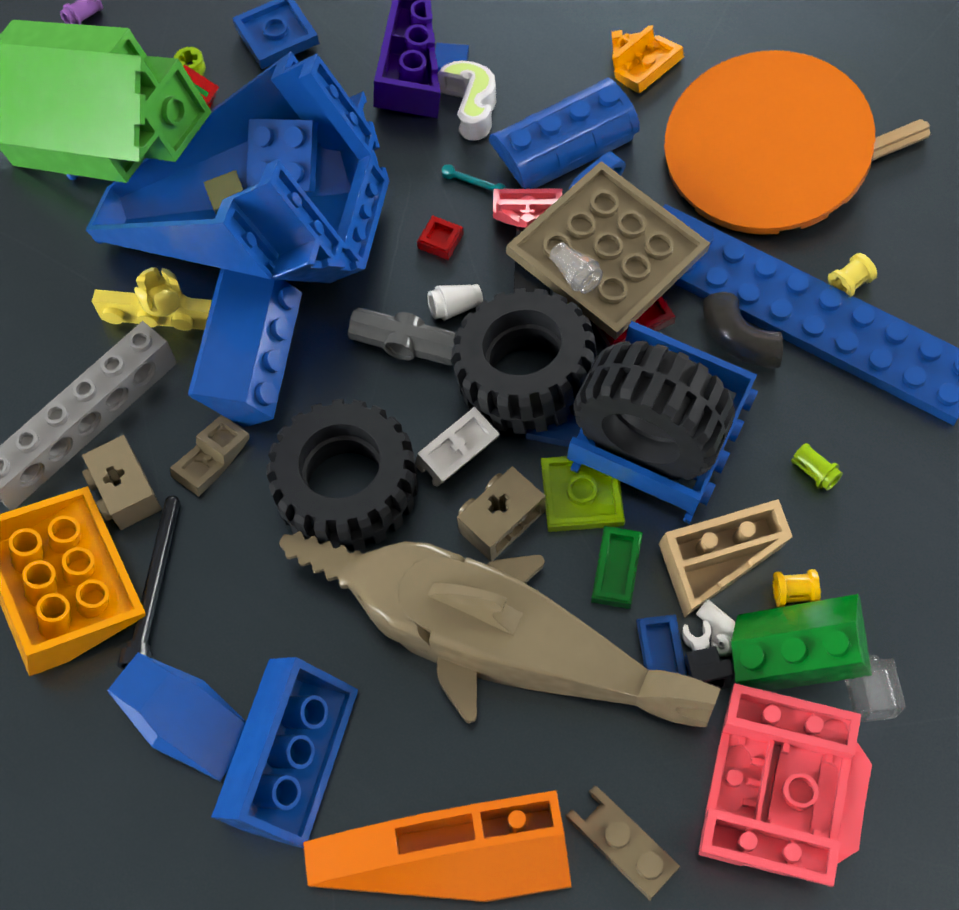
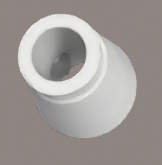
(453, 300)

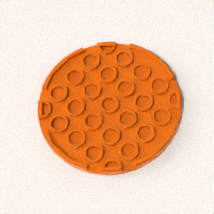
(769, 142)

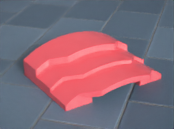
(786, 786)

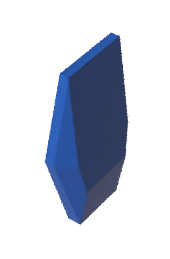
(179, 715)

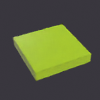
(580, 498)

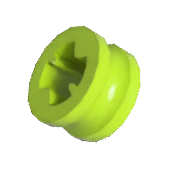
(194, 55)

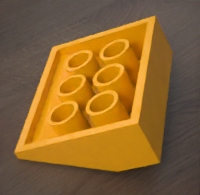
(62, 580)

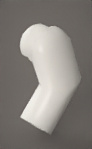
(721, 627)

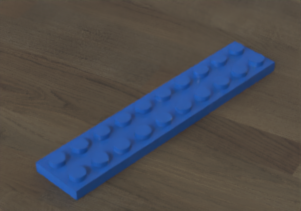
(828, 322)

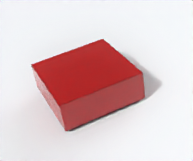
(440, 237)

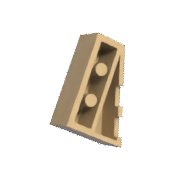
(721, 550)

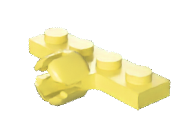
(155, 301)

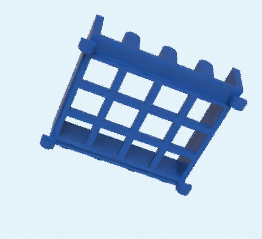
(733, 378)

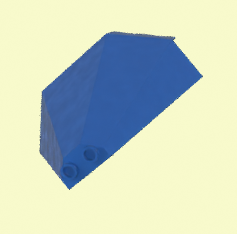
(274, 225)

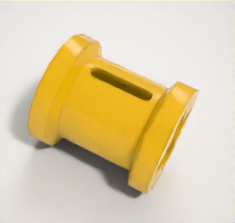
(796, 587)

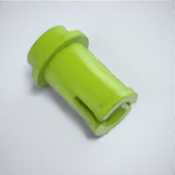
(817, 467)

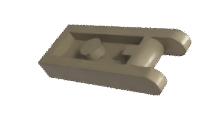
(625, 845)

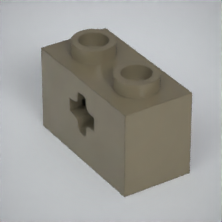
(118, 464)
(496, 531)

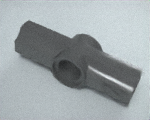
(402, 335)

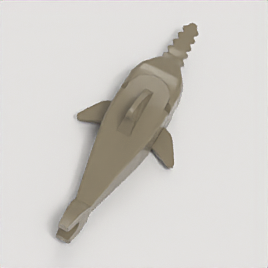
(495, 628)

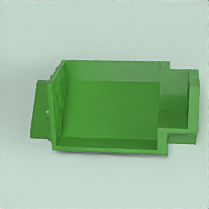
(91, 101)

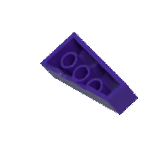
(407, 61)

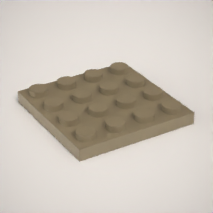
(624, 230)

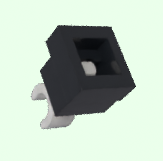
(704, 661)

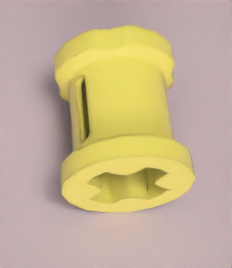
(854, 274)

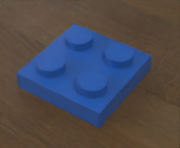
(275, 30)
(287, 140)

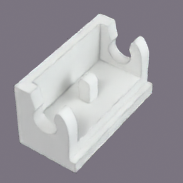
(456, 446)

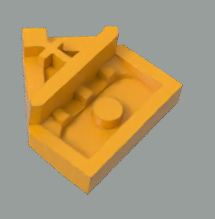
(643, 57)

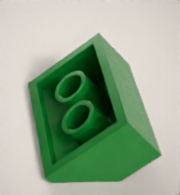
(801, 644)

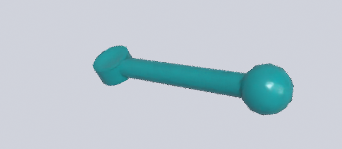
(449, 172)

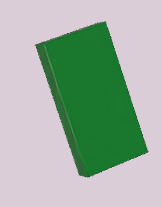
(617, 567)

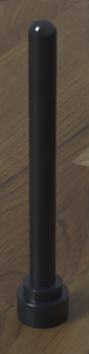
(153, 584)

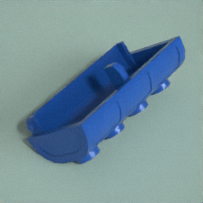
(567, 134)

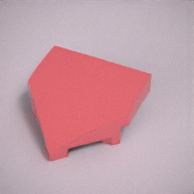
(522, 206)

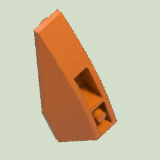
(450, 853)

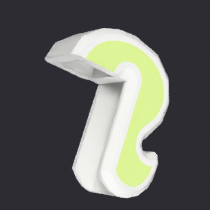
(478, 91)

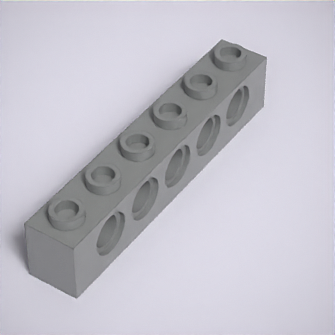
(81, 412)

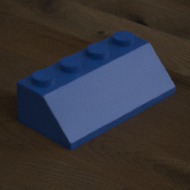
(245, 347)
(286, 752)

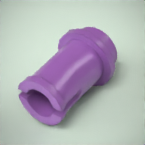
(80, 11)

